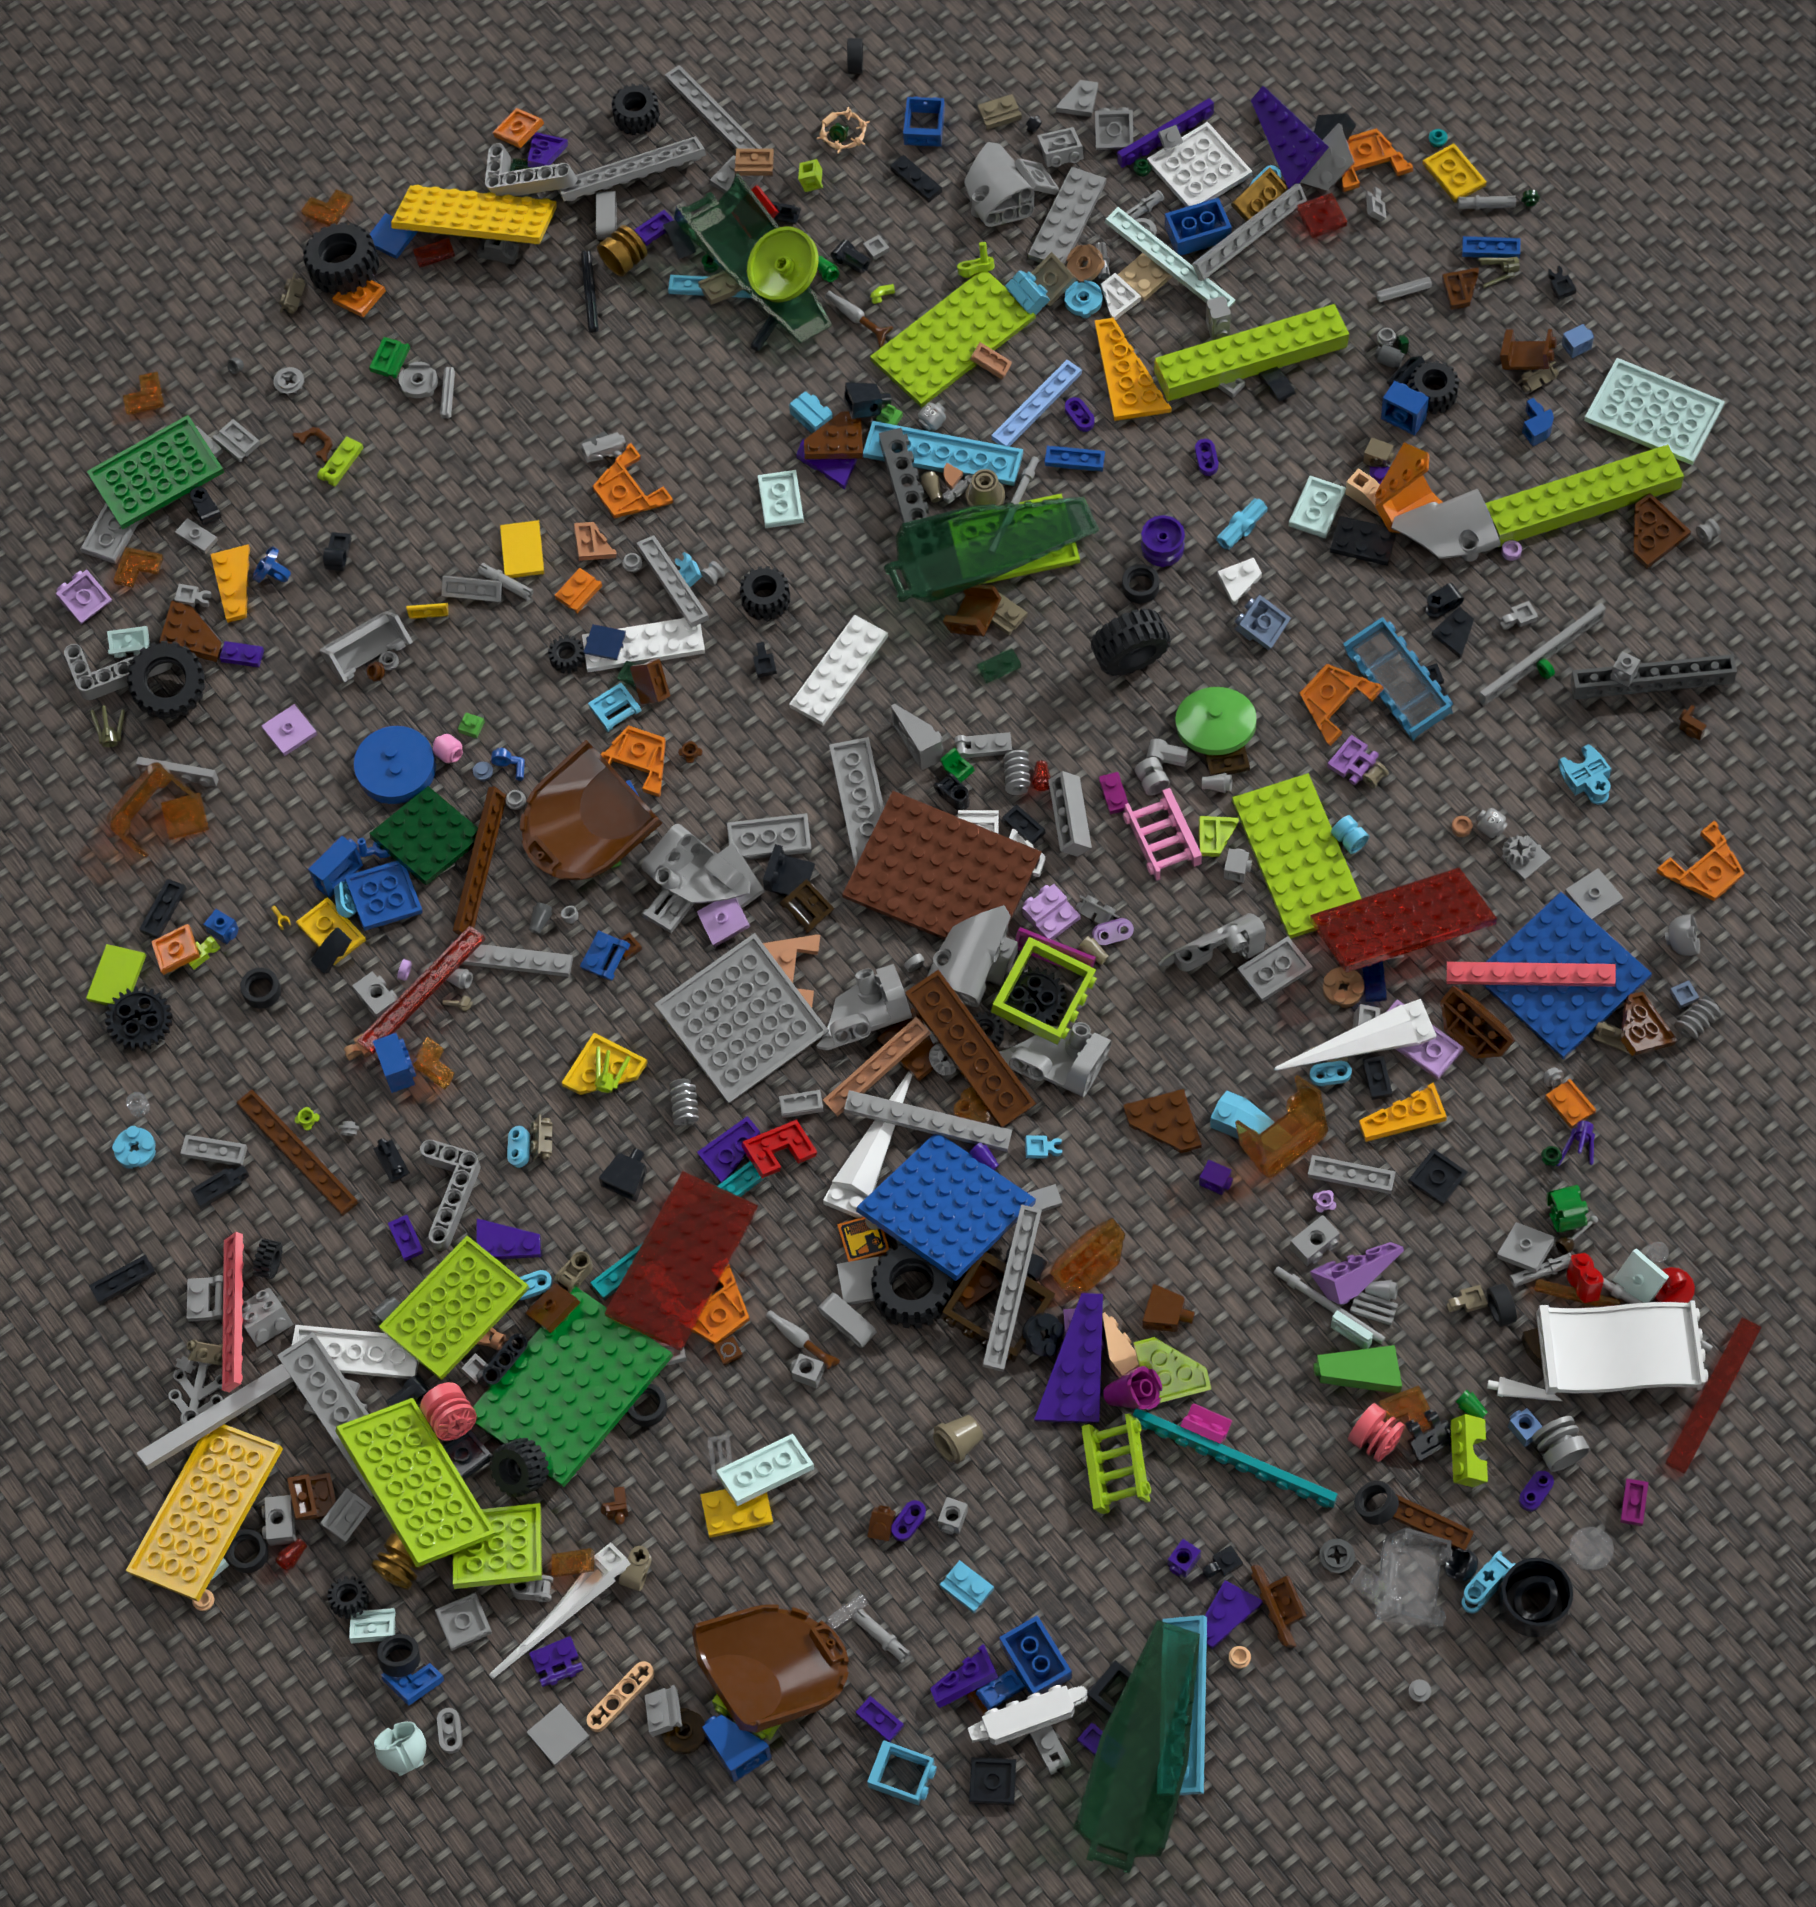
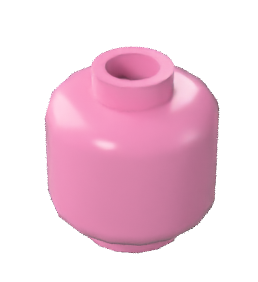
(447, 748)

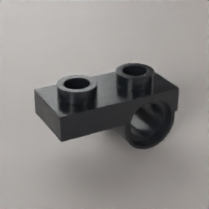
(337, 551)

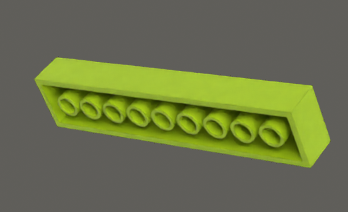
(1251, 352)
(1585, 494)

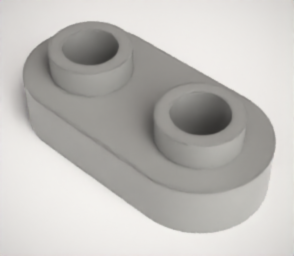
(449, 1731)

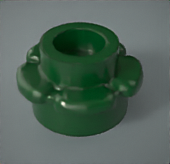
(1142, 171)
(1530, 198)
(1551, 1150)

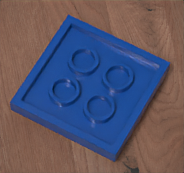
(383, 895)

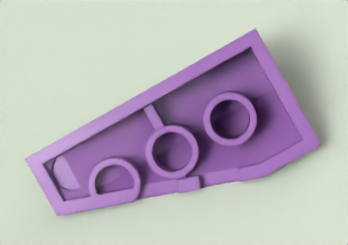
(1349, 1278)

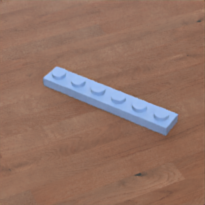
(1036, 404)

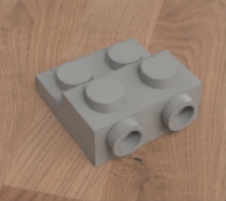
(1113, 128)
(1060, 147)

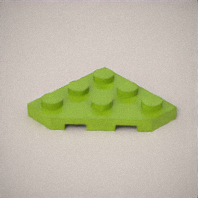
(1177, 1372)

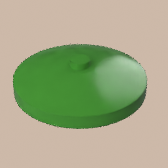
(1216, 721)

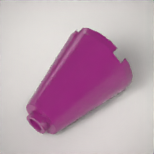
(1135, 1390)

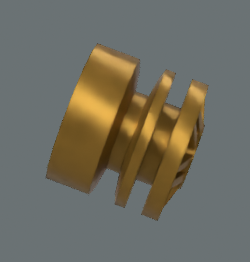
(622, 250)
(397, 1565)

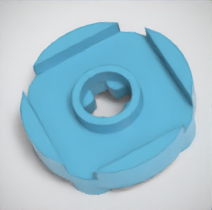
(1087, 307)
(130, 1137)

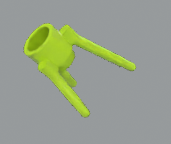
(604, 1081)

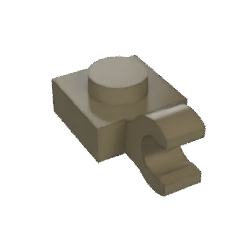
(1470, 1299)

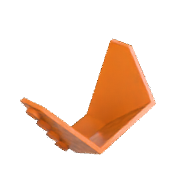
(1404, 485)

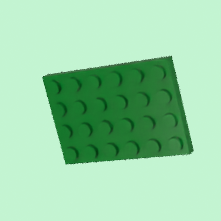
(155, 472)

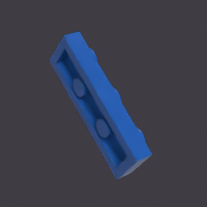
(1491, 247)
(1074, 458)

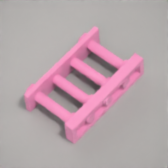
(1175, 820)

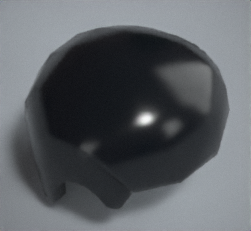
(1462, 1565)

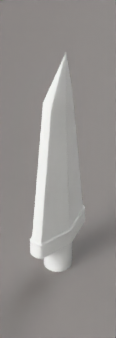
(1516, 1389)

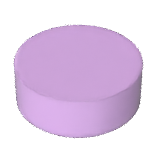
(1511, 550)
(404, 970)

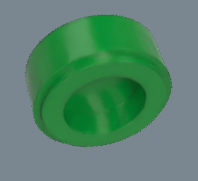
(1545, 668)

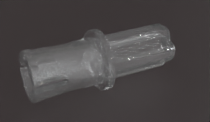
(847, 1611)

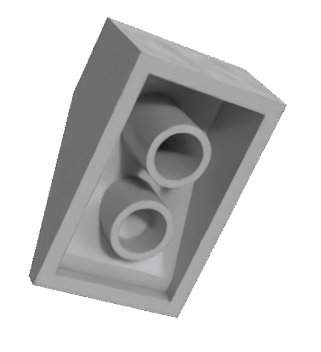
(918, 737)

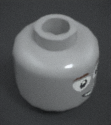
(932, 416)
(1491, 822)

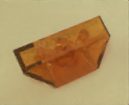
(1089, 1257)

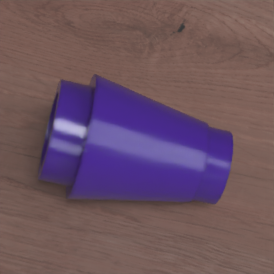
(984, 1155)

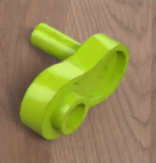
(983, 264)

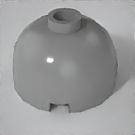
(1683, 935)

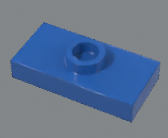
(1000, 1689)

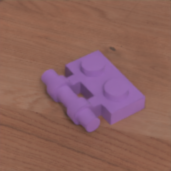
(1348, 755)

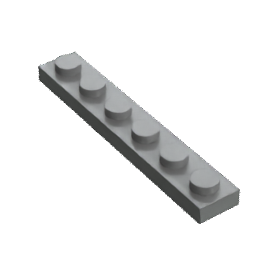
(672, 581)
(521, 960)

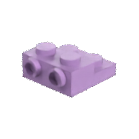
(82, 596)
(1050, 912)

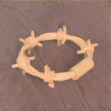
(838, 146)

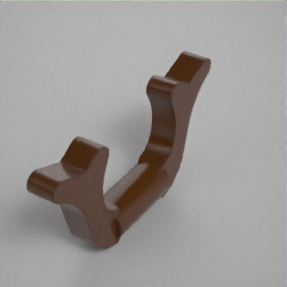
(314, 431)

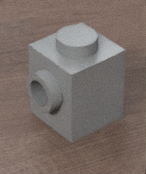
(1237, 865)

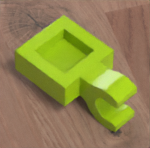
(206, 947)

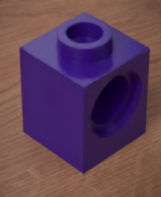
(1216, 1177)
(1183, 1549)

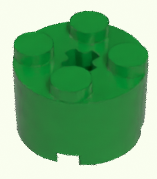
(1567, 1208)

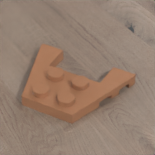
(785, 955)

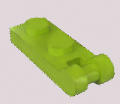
(340, 461)

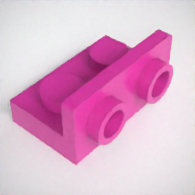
(1207, 1423)

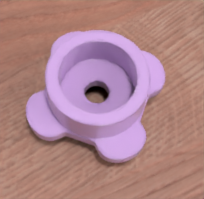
(1324, 1195)

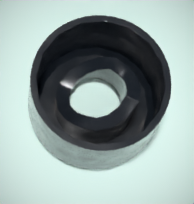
(1542, 1576)

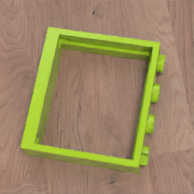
(1027, 1022)

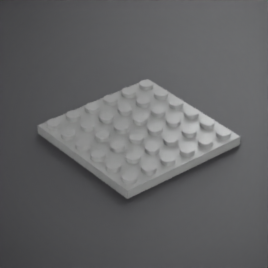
(741, 1018)

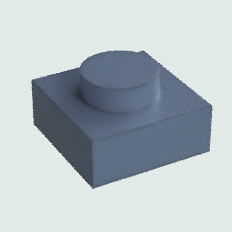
(1684, 994)

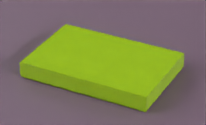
(115, 973)

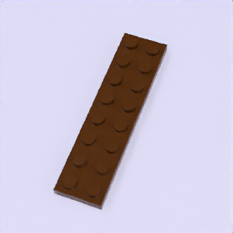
(970, 1049)

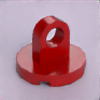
(1677, 1288)

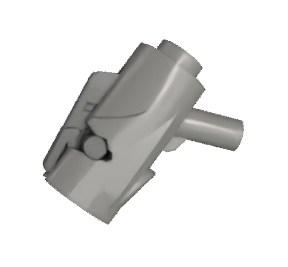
(602, 446)

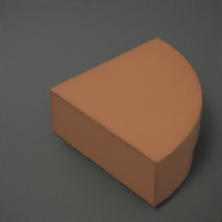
(952, 475)

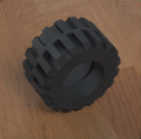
(634, 97)
(1440, 375)
(765, 606)
(506, 1469)

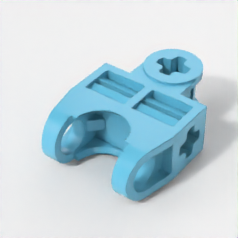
(1587, 776)
(1486, 1582)

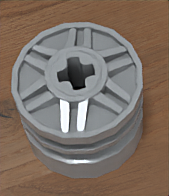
(1561, 1445)

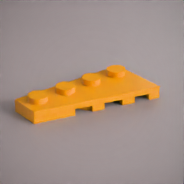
(232, 578)
(1414, 1112)

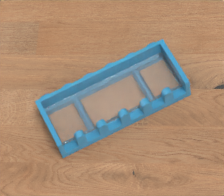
(1406, 684)

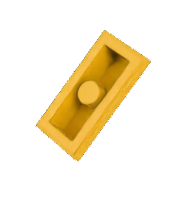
(427, 610)

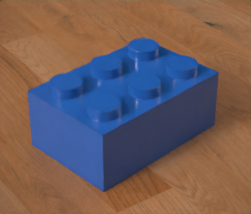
(1197, 226)
(1035, 1656)

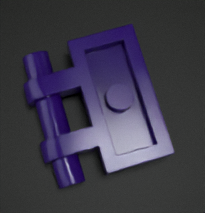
(553, 1656)

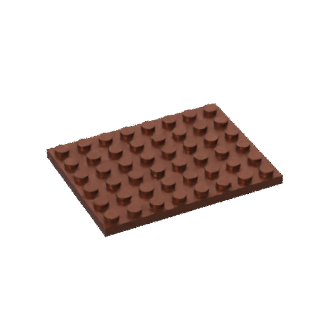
(937, 868)

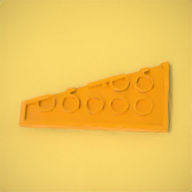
(1127, 379)

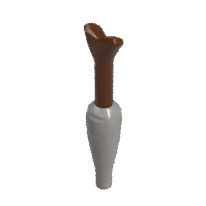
(857, 316)
(801, 1339)

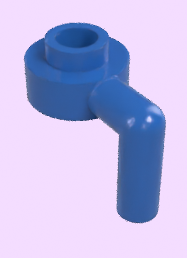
(503, 757)
(375, 849)

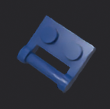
(600, 952)

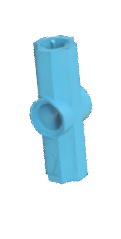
(1242, 524)

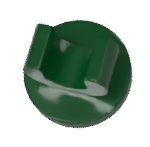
(838, 132)

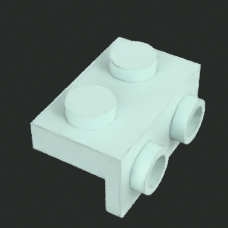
(128, 641)

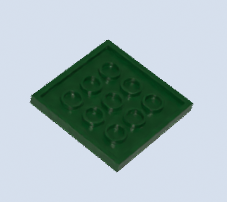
(426, 835)

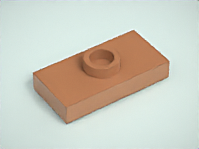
(991, 360)

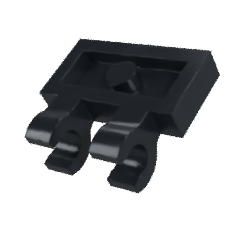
(1430, 1440)

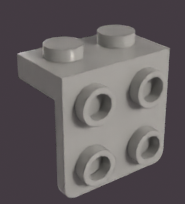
(264, 1317)

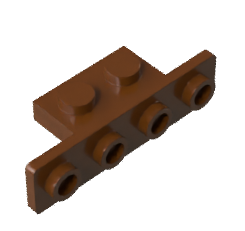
(1282, 1603)

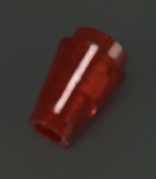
(1041, 776)
(291, 1554)

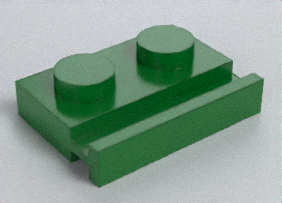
(389, 357)

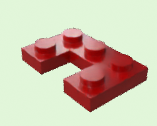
(790, 1136)

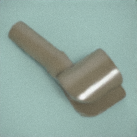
(464, 1004)

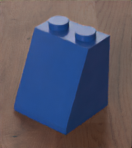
(736, 1749)

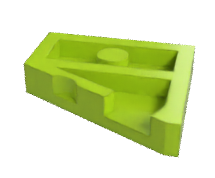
(1214, 834)

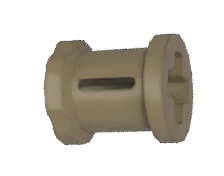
(1375, 775)

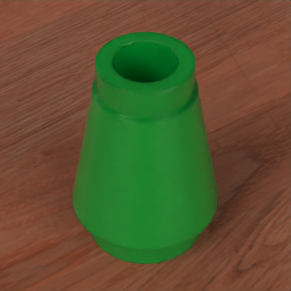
(827, 270)
(1471, 1405)

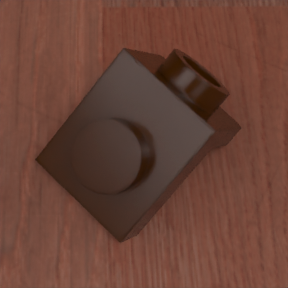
(1690, 725)
(881, 1523)

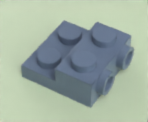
(1261, 622)

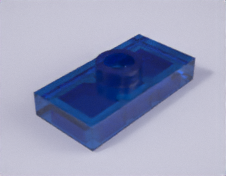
(1374, 982)

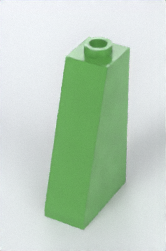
(1363, 1369)

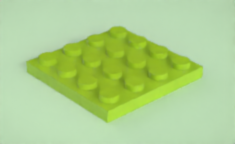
(509, 1556)

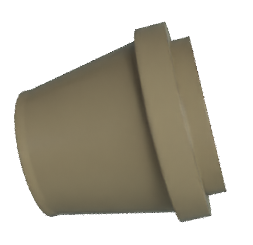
(985, 489)
(957, 1438)

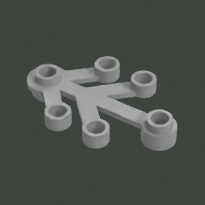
(196, 1393)

